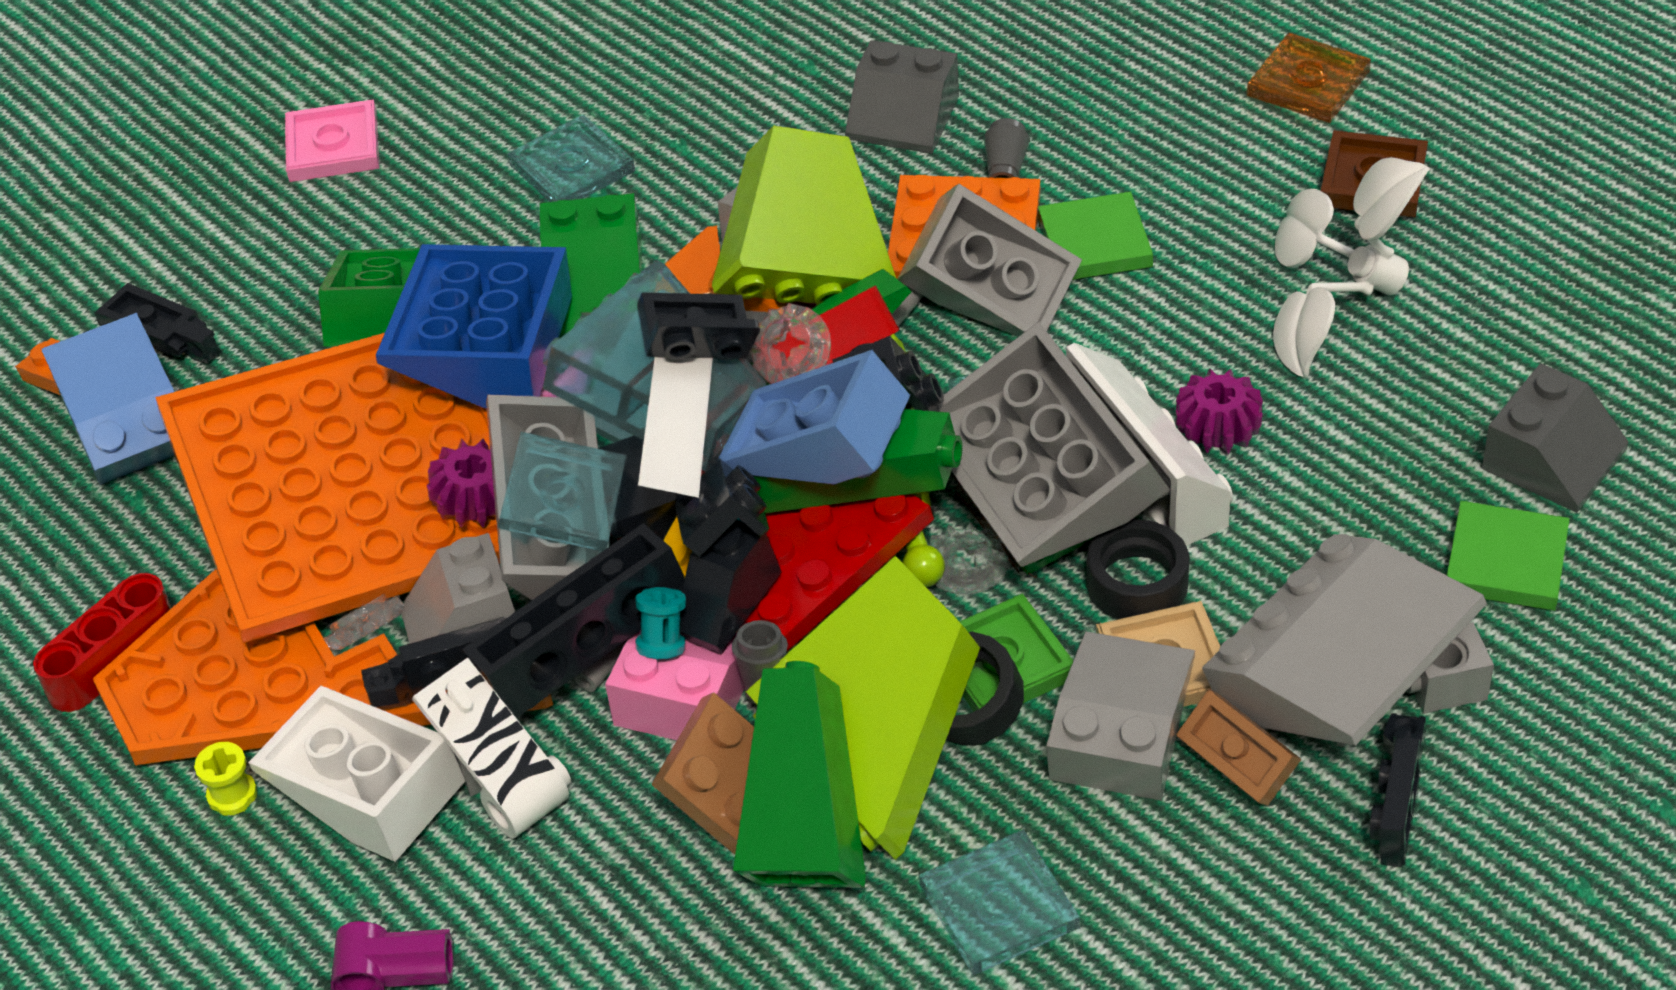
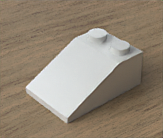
(361, 770)

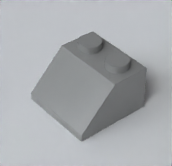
(457, 590)

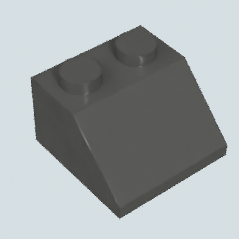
(902, 96)
(1554, 439)

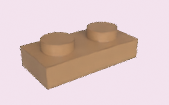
(1238, 747)

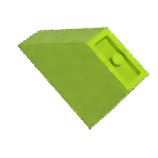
(799, 221)
(900, 685)

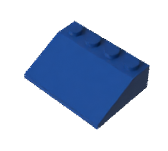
(478, 319)

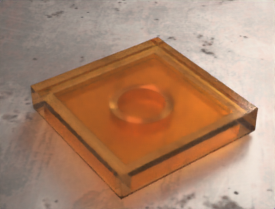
(1308, 77)

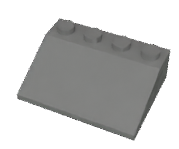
(1045, 451)
(1341, 640)

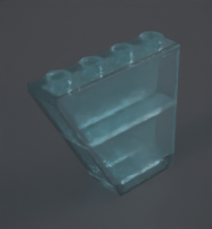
(607, 372)

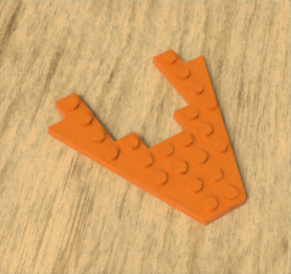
(200, 685)

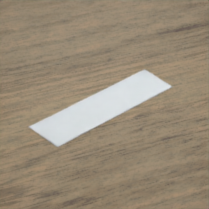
(676, 425)

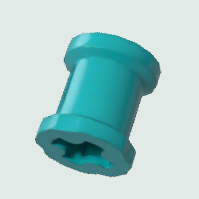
(660, 623)

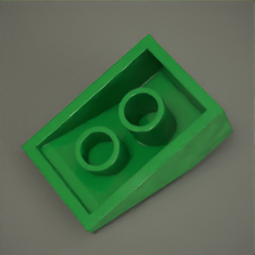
(600, 245)
(362, 293)

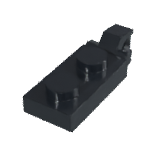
(168, 324)
(419, 665)
(1400, 783)

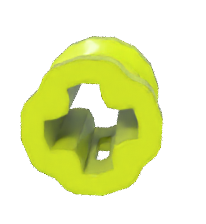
(223, 771)

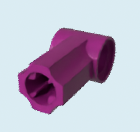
(375, 959)

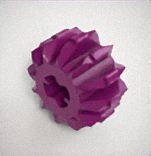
(1219, 410)
(463, 483)

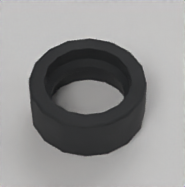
(1137, 539)
(1001, 708)

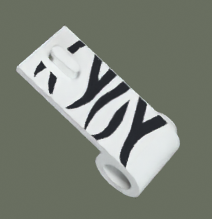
(495, 748)

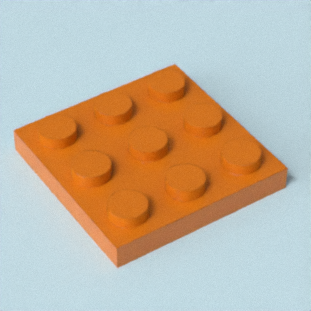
(920, 193)

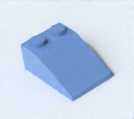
(110, 394)
(820, 423)

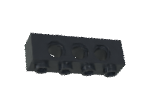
(573, 621)

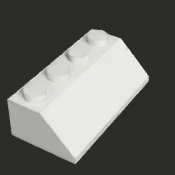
(1197, 495)

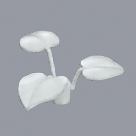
(1379, 202)

